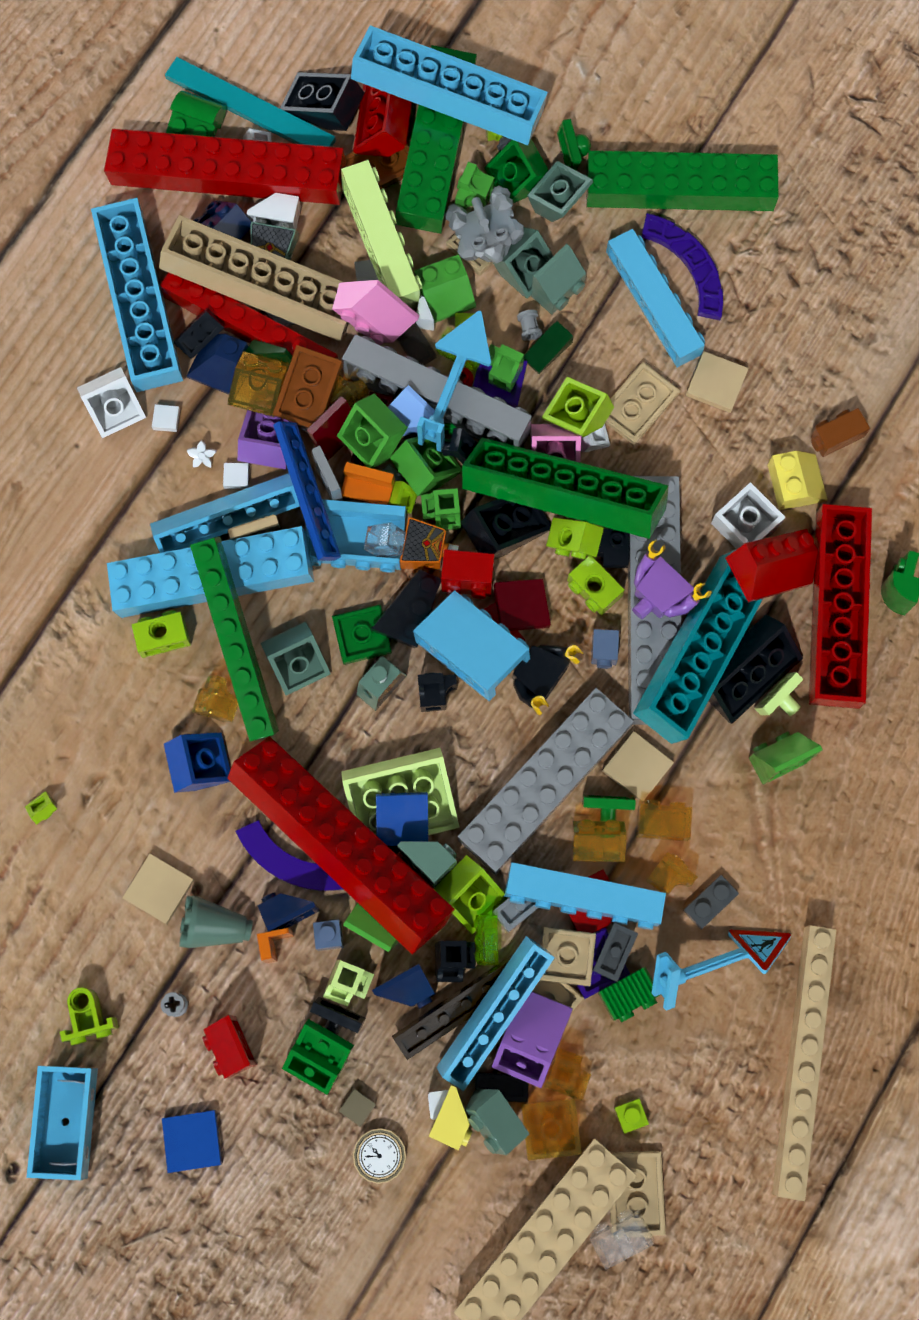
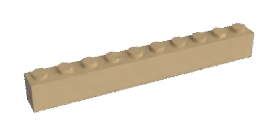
(804, 1063)

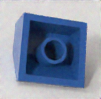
(197, 761)

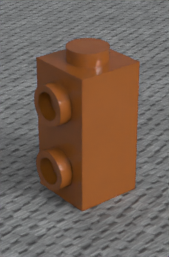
(840, 432)

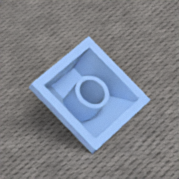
(409, 408)

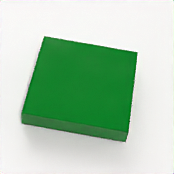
(356, 638)

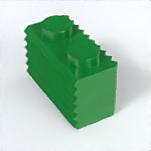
(628, 995)

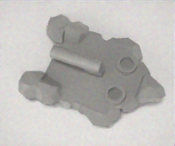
(487, 229)

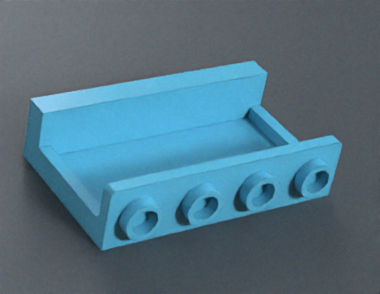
(350, 525)
(471, 643)

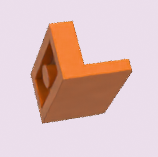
(367, 484)
(267, 944)

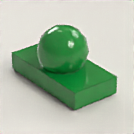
(572, 145)

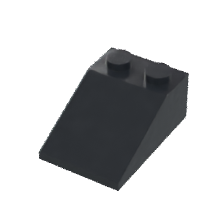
(324, 99)
(504, 526)

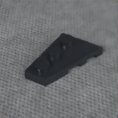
(409, 609)

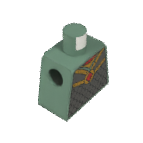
(274, 239)
(379, 682)

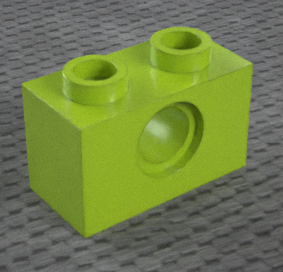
(574, 537)
(589, 572)
(175, 637)

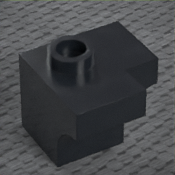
(614, 549)
(434, 690)
(452, 959)

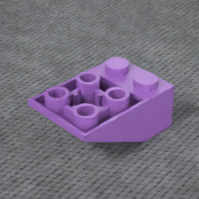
(532, 1039)

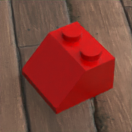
(229, 1047)

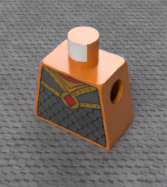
(424, 546)

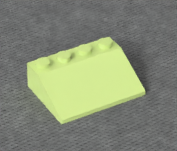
(405, 774)

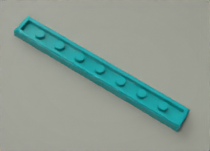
(247, 105)

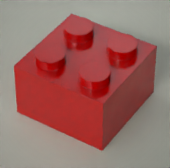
(467, 573)

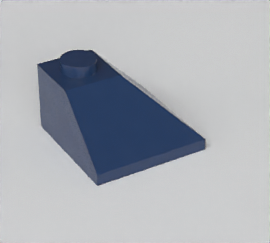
(217, 362)
(285, 911)
(408, 988)

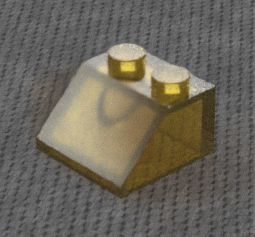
(257, 383)

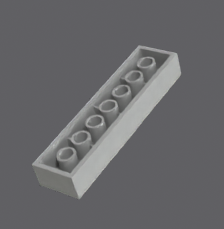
(468, 409)
(545, 781)

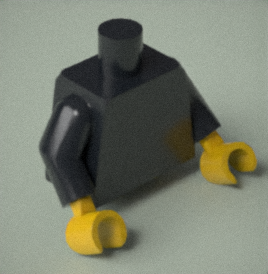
(542, 672)

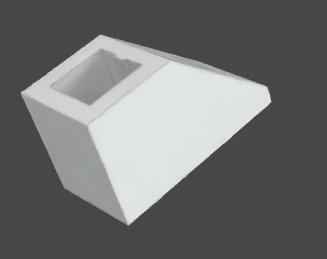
(277, 210)

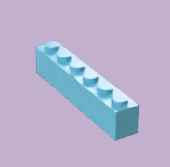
(655, 298)
(224, 513)
(585, 895)
(494, 1013)

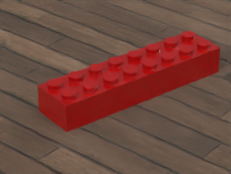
(841, 607)

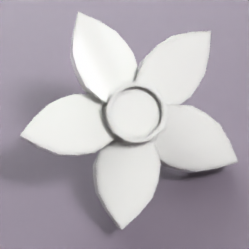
(201, 454)

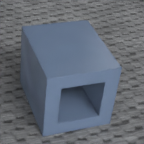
(604, 648)
(328, 935)

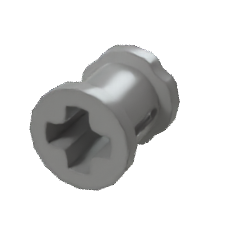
(529, 325)
(168, 999)

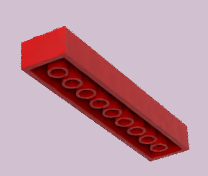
(224, 166)
(340, 844)

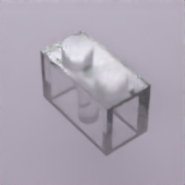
(621, 1239)

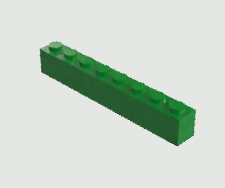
(234, 638)

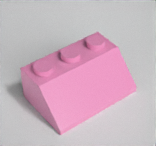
(373, 310)

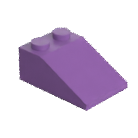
(259, 441)

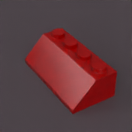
(381, 123)
(774, 564)

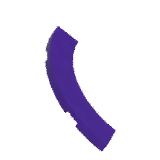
(695, 259)
(282, 864)

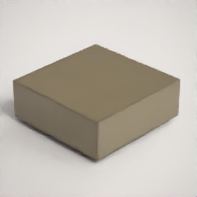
(357, 1107)

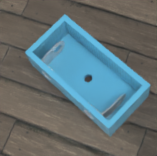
(59, 1149)

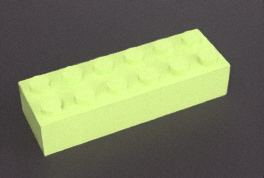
(379, 233)

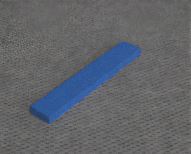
(307, 491)

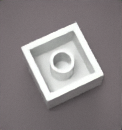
(747, 517)

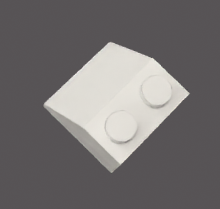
(111, 402)

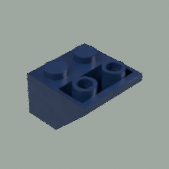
(226, 218)

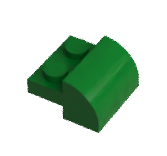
(195, 115)
(901, 588)
(318, 1057)

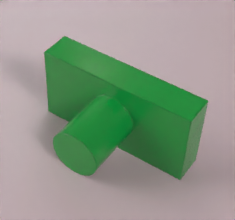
(608, 804)

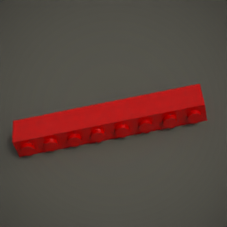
(237, 317)

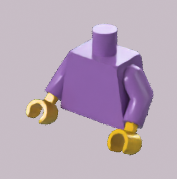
(663, 588)

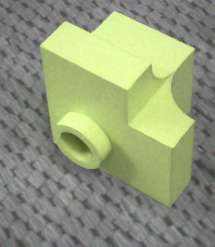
(347, 981)

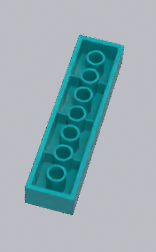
(697, 657)

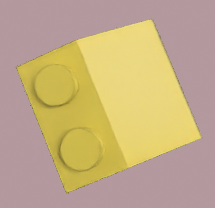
(796, 479)
(452, 1122)

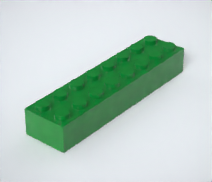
(430, 164)
(682, 180)
(565, 487)

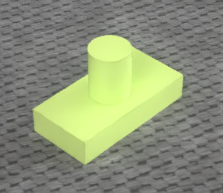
(781, 696)

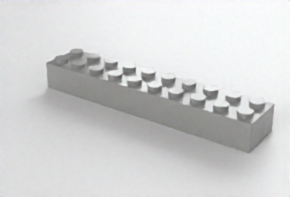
(652, 636)

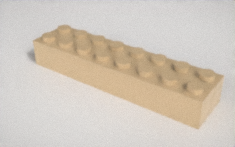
(253, 276)
(548, 1237)

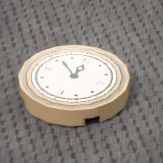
(379, 1155)

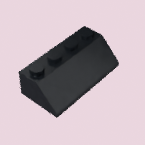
(756, 666)

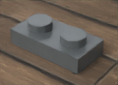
(710, 902)
(615, 952)

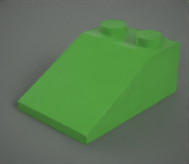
(783, 756)

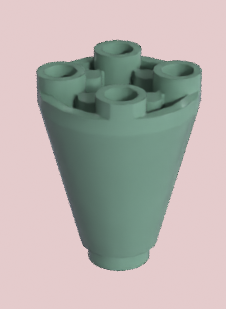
(211, 925)

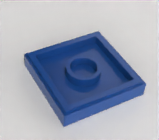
(402, 817)
(191, 1141)

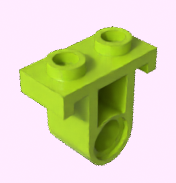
(88, 1020)

